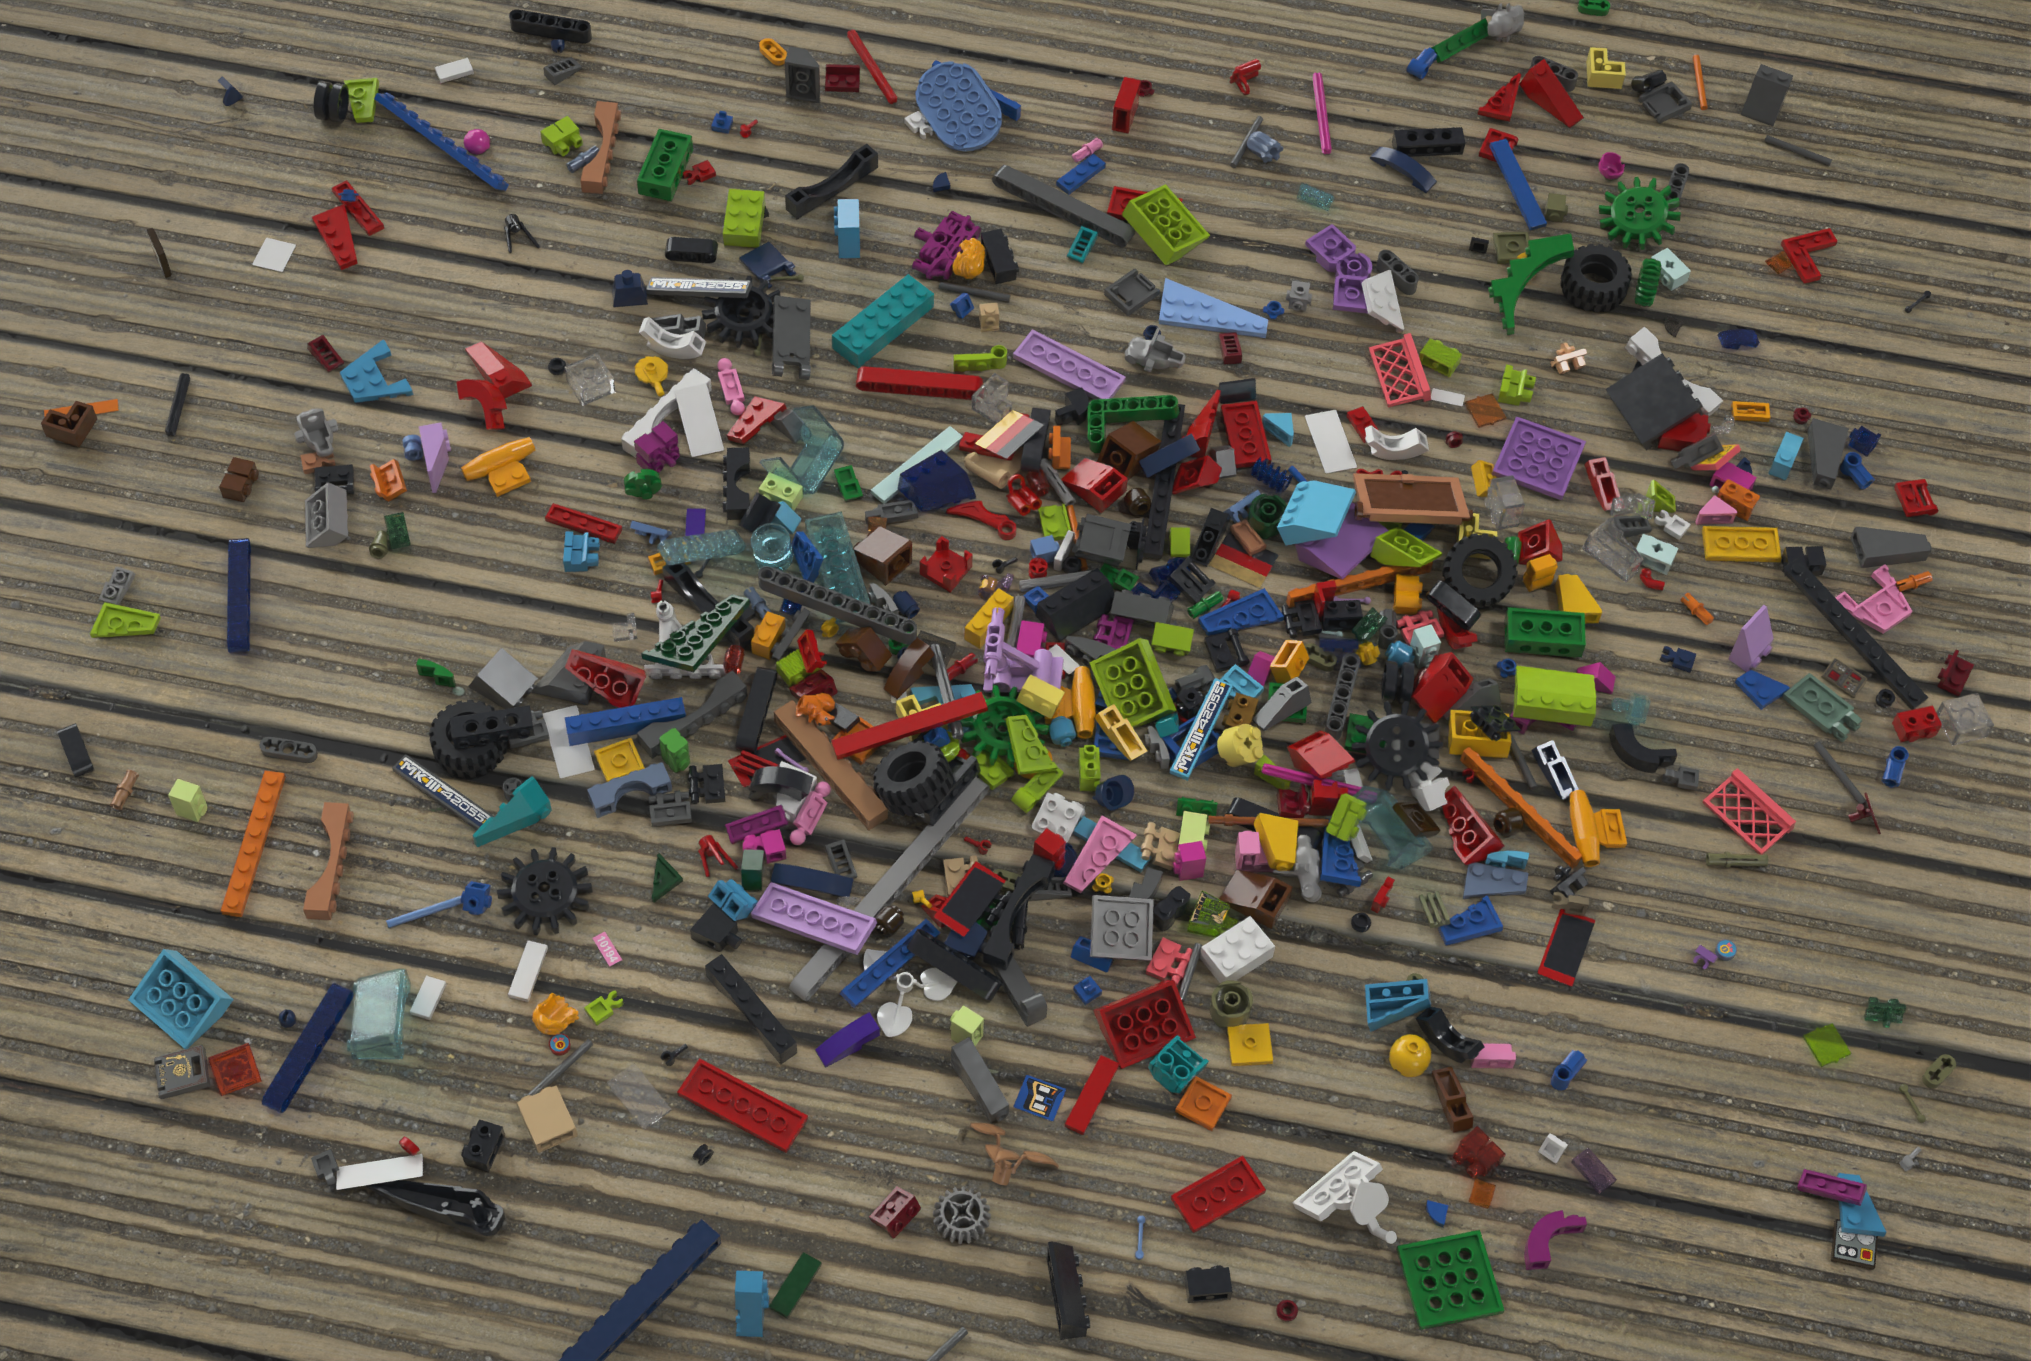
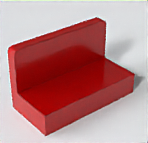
(1323, 592)

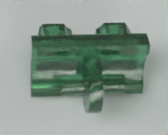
(397, 530)
(1369, 625)
(1884, 1012)

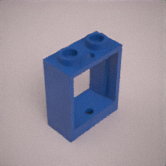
(1173, 748)

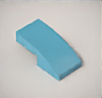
(1510, 858)

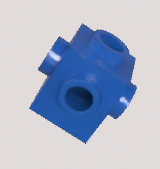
(476, 898)

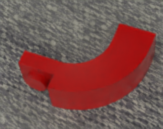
(488, 396)
(1454, 634)

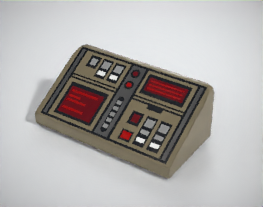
(1844, 677)

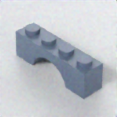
(650, 780)

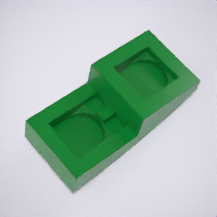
(847, 483)
(1121, 579)
(441, 674)

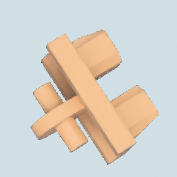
(1567, 356)

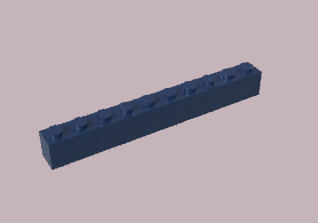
(646, 1295)

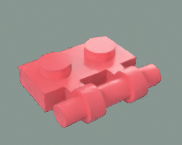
(1423, 618)
(1164, 958)

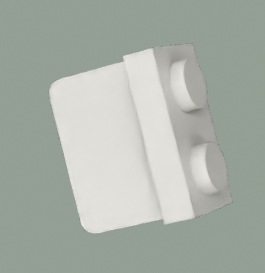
(1058, 816)

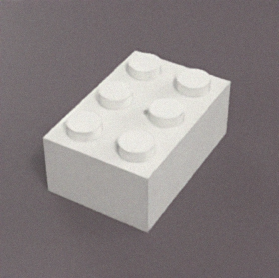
(1237, 951)

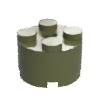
(1231, 1004)

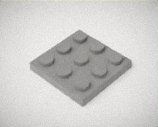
(1121, 928)

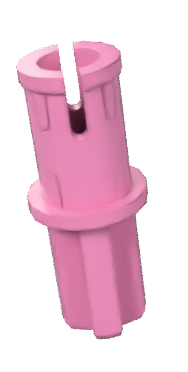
(1087, 150)

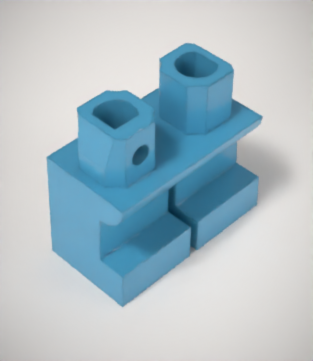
(577, 554)
(732, 899)

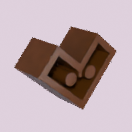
(70, 427)
(865, 646)

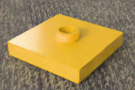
(618, 759)
(1250, 1044)

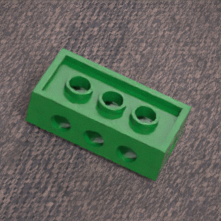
(666, 145)
(1544, 632)

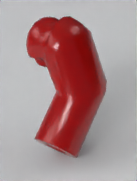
(1649, 582)

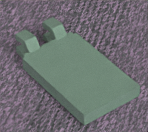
(1823, 707)

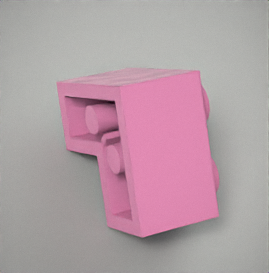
(1250, 854)

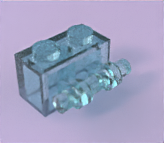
(1635, 707)

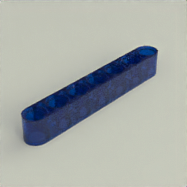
(239, 595)
(307, 1048)

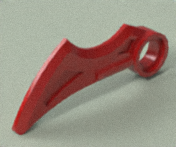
(978, 512)

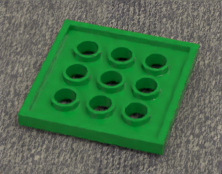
(1449, 1312)

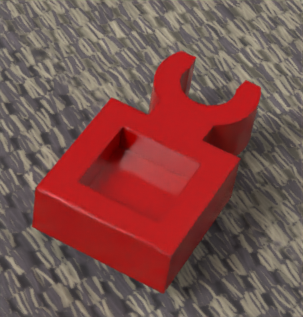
(701, 171)
(1381, 898)

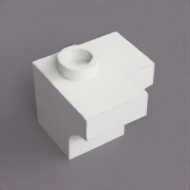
(1431, 793)

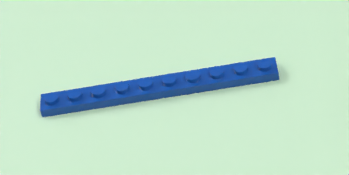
(444, 143)

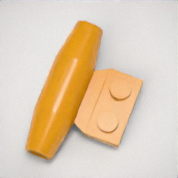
(502, 466)
(1079, 703)
(1594, 829)

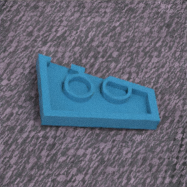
(1861, 1218)

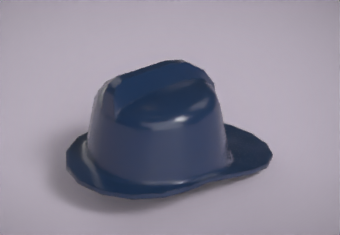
(1114, 792)

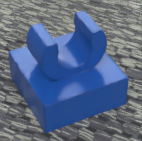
(722, 122)
(962, 305)
(1087, 990)

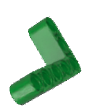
(1126, 410)

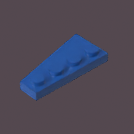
(1244, 613)

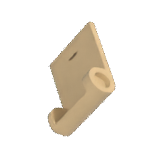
(993, 469)

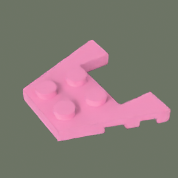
(1883, 608)

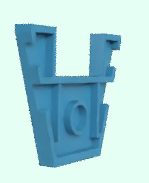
(366, 381)

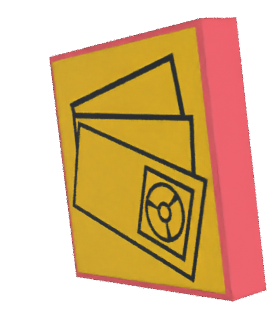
(1718, 460)

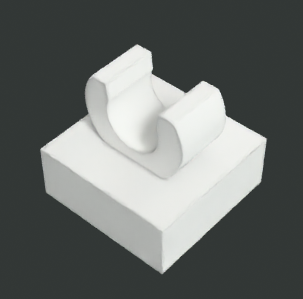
(1553, 1148)

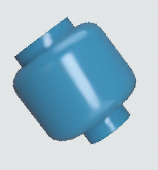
(1400, 653)
(1062, 731)

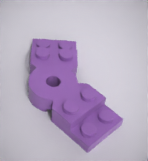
(1338, 255)

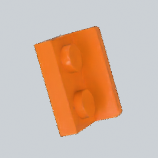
(1738, 498)

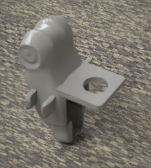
(1504, 21)
(1153, 353)
(316, 431)
(1306, 869)

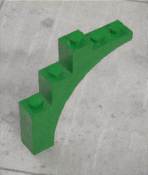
(1539, 255)

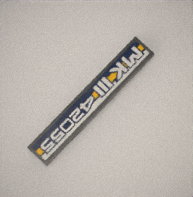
(699, 287)
(441, 792)

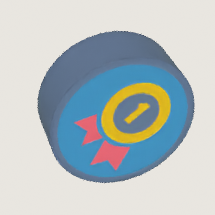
(1725, 950)

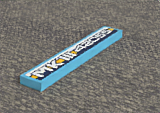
(1201, 729)

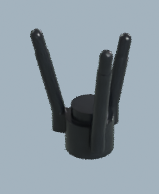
(514, 225)

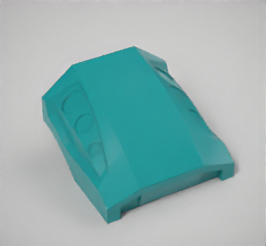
(1176, 1065)

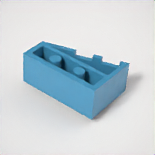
(847, 228)
(1395, 1001)
(751, 1301)

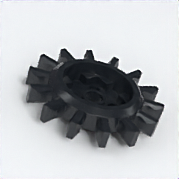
(740, 326)
(1411, 757)
(547, 906)

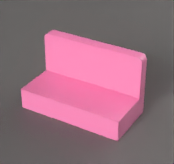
(1494, 1057)

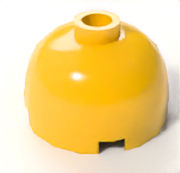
(1410, 1055)

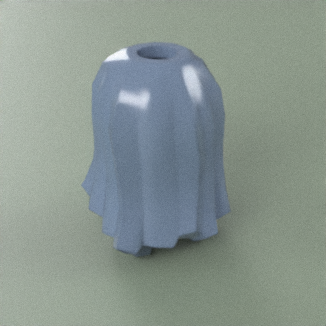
(1264, 146)

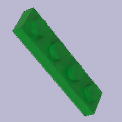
(1461, 40)

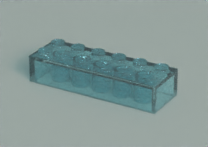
(840, 567)

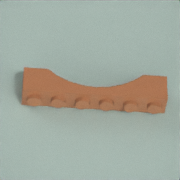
(595, 173)
(320, 898)

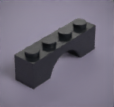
(737, 465)

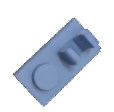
(1238, 508)
(655, 532)

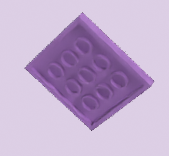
(1539, 458)

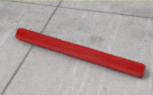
(872, 66)

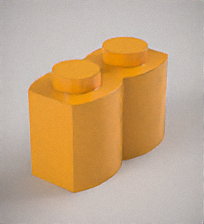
(1539, 572)
(1407, 594)

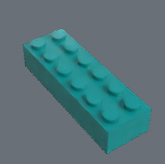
(882, 321)

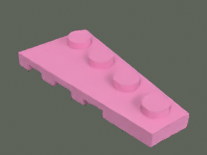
(1099, 851)

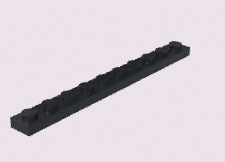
(1162, 492)
(1855, 634)

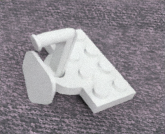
(1349, 1188)

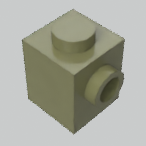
(1555, 207)

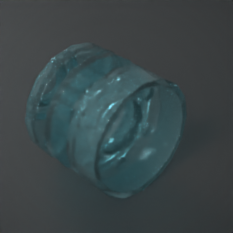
(772, 547)

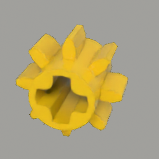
(1368, 653)

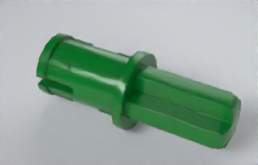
(1205, 604)

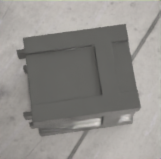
(1101, 540)

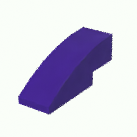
(848, 1040)

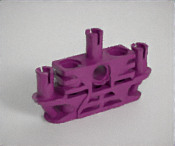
(943, 245)

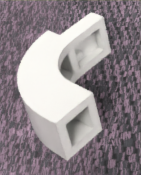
(669, 344)
(1396, 447)

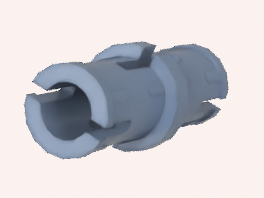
(582, 159)
(757, 602)

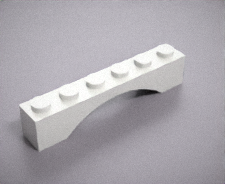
(1645, 347)
(662, 409)

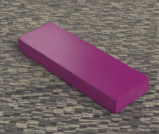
(756, 824)
(1832, 1187)

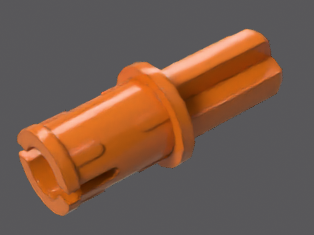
(1914, 581)
(1697, 609)

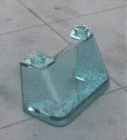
(379, 1015)

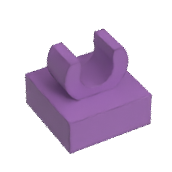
(1705, 954)

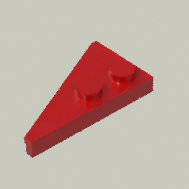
(1502, 103)

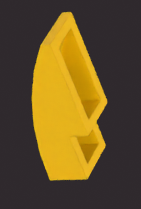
(1120, 732)

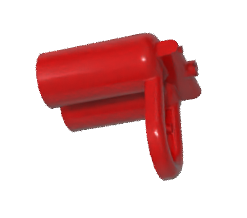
(1245, 72)
(1023, 498)

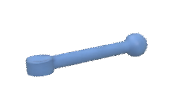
(1139, 1254)

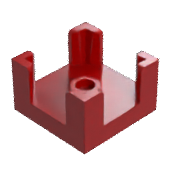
(945, 566)

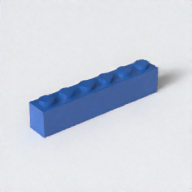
(621, 721)

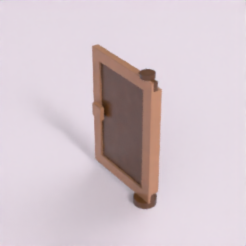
(1410, 499)

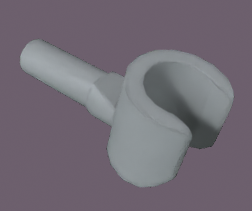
(1907, 1162)

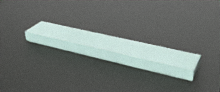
(888, 487)

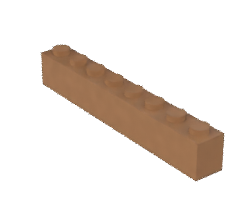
(837, 773)

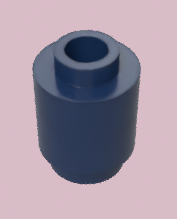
(906, 604)

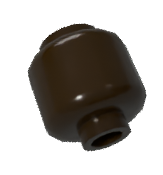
(1137, 501)
(1508, 821)
(889, 920)

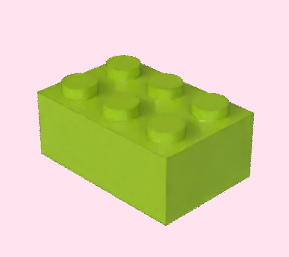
(744, 218)

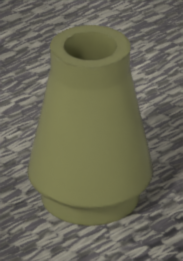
(379, 545)

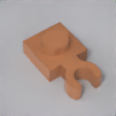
(312, 461)

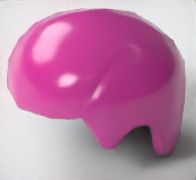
(476, 141)
(1611, 166)

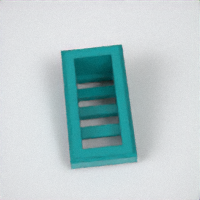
(1083, 232)
(1168, 725)

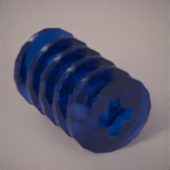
(1270, 475)

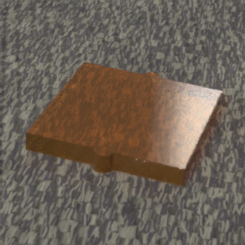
(1485, 410)

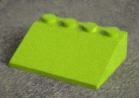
(1165, 224)
(1133, 683)
(1554, 696)

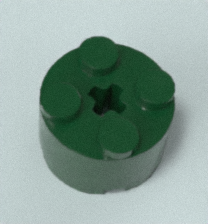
(1266, 514)

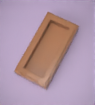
(1247, 537)

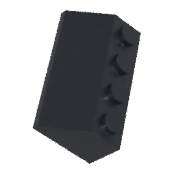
(1076, 604)
(1066, 1291)

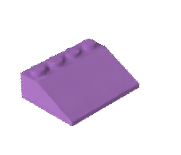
(1342, 553)

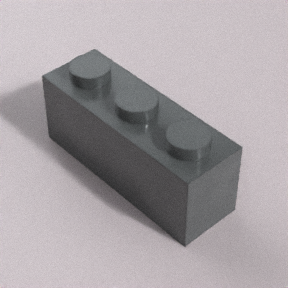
(1142, 607)

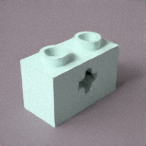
(1673, 270)
(1656, 554)
(1425, 645)

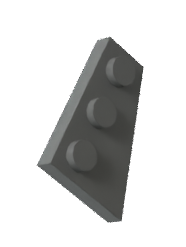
(789, 633)

